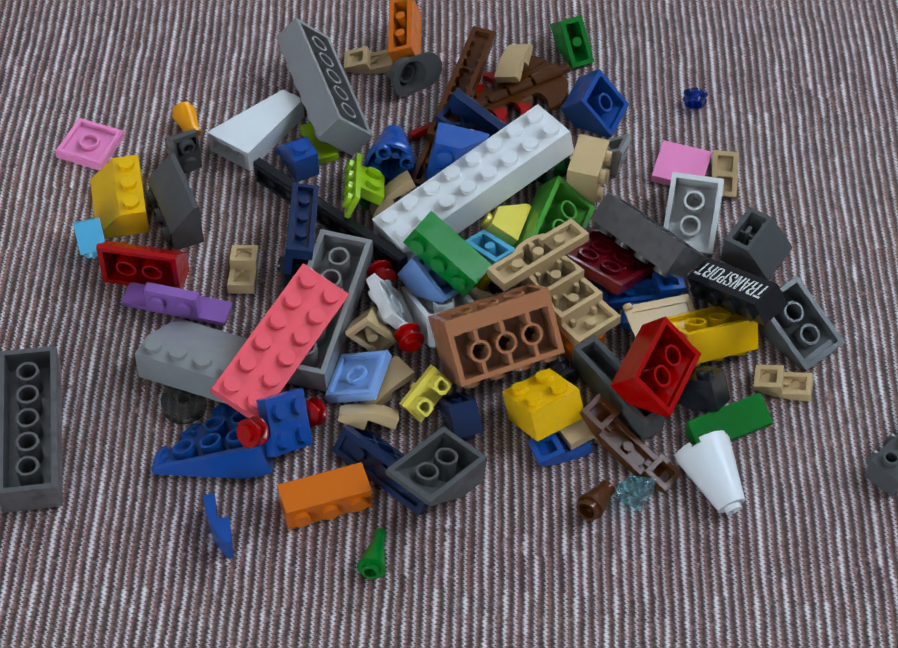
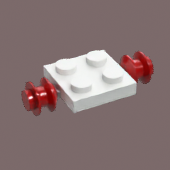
(393, 306)

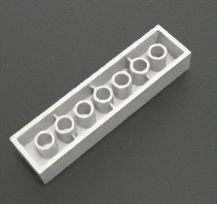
(480, 177)

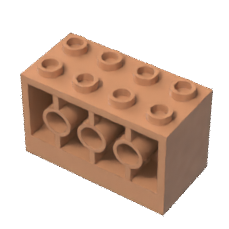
(496, 335)

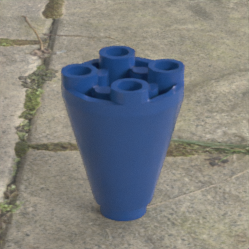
(391, 153)

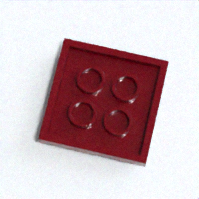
(609, 263)

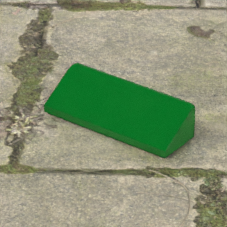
(735, 419)

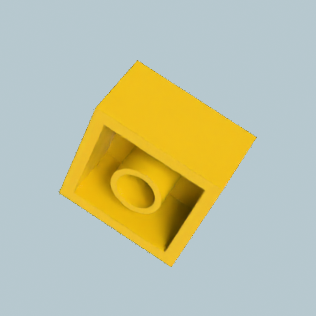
(543, 404)

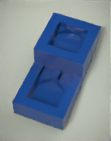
(554, 450)
(218, 527)

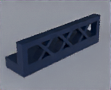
(469, 114)
(301, 224)
(376, 456)

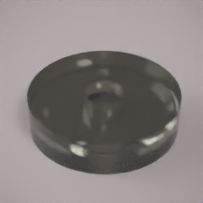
(182, 413)

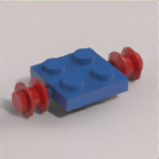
(282, 422)

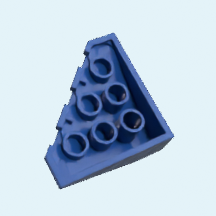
(213, 450)

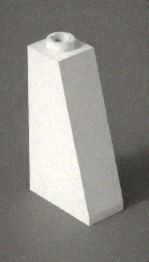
(256, 129)

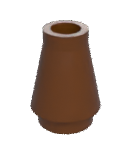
(594, 502)

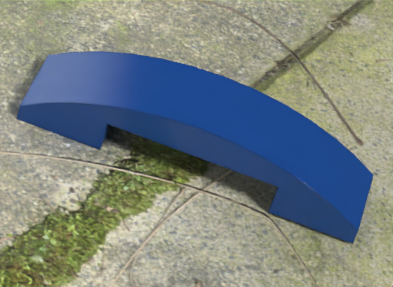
(645, 291)

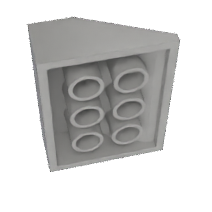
(187, 356)

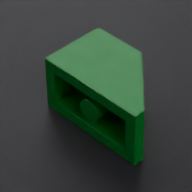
(572, 41)

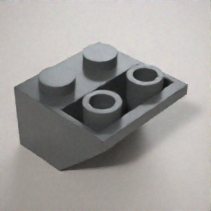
(756, 244)

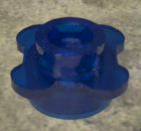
(695, 98)

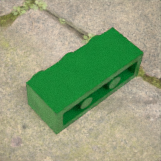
(447, 253)

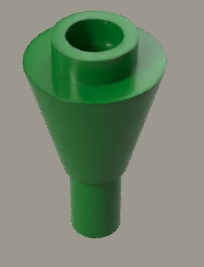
(372, 563)

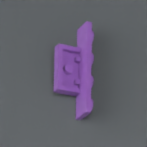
(176, 303)

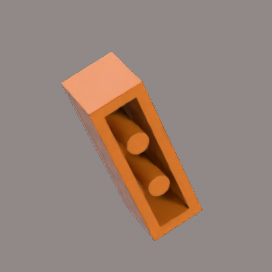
(404, 29)
(325, 495)

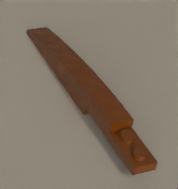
(466, 78)

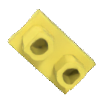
(425, 393)

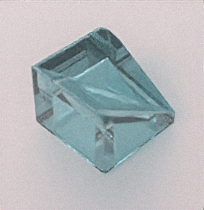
(635, 491)

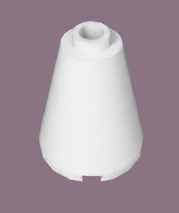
(714, 470)

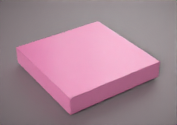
(89, 144)
(679, 159)

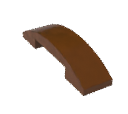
(625, 446)

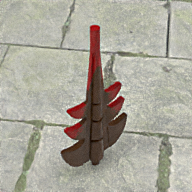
(537, 80)

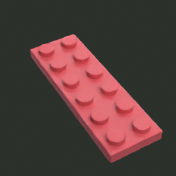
(280, 341)

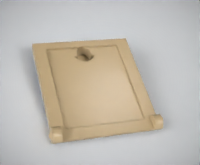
(649, 311)

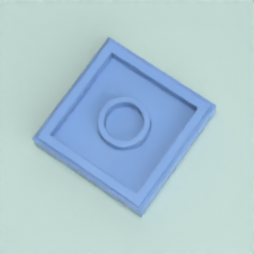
(358, 377)

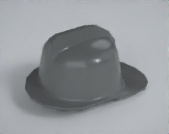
(414, 73)

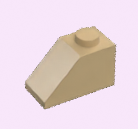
(371, 332)

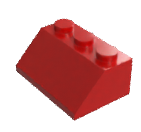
(140, 264)
(656, 368)

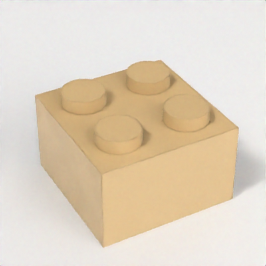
(589, 167)

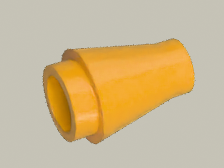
(186, 116)

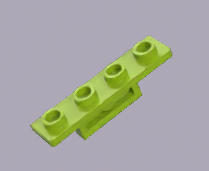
(362, 183)

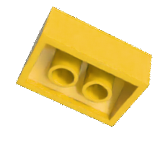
(120, 197)
(717, 333)

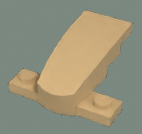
(543, 262)

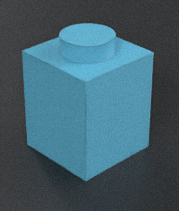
(88, 235)

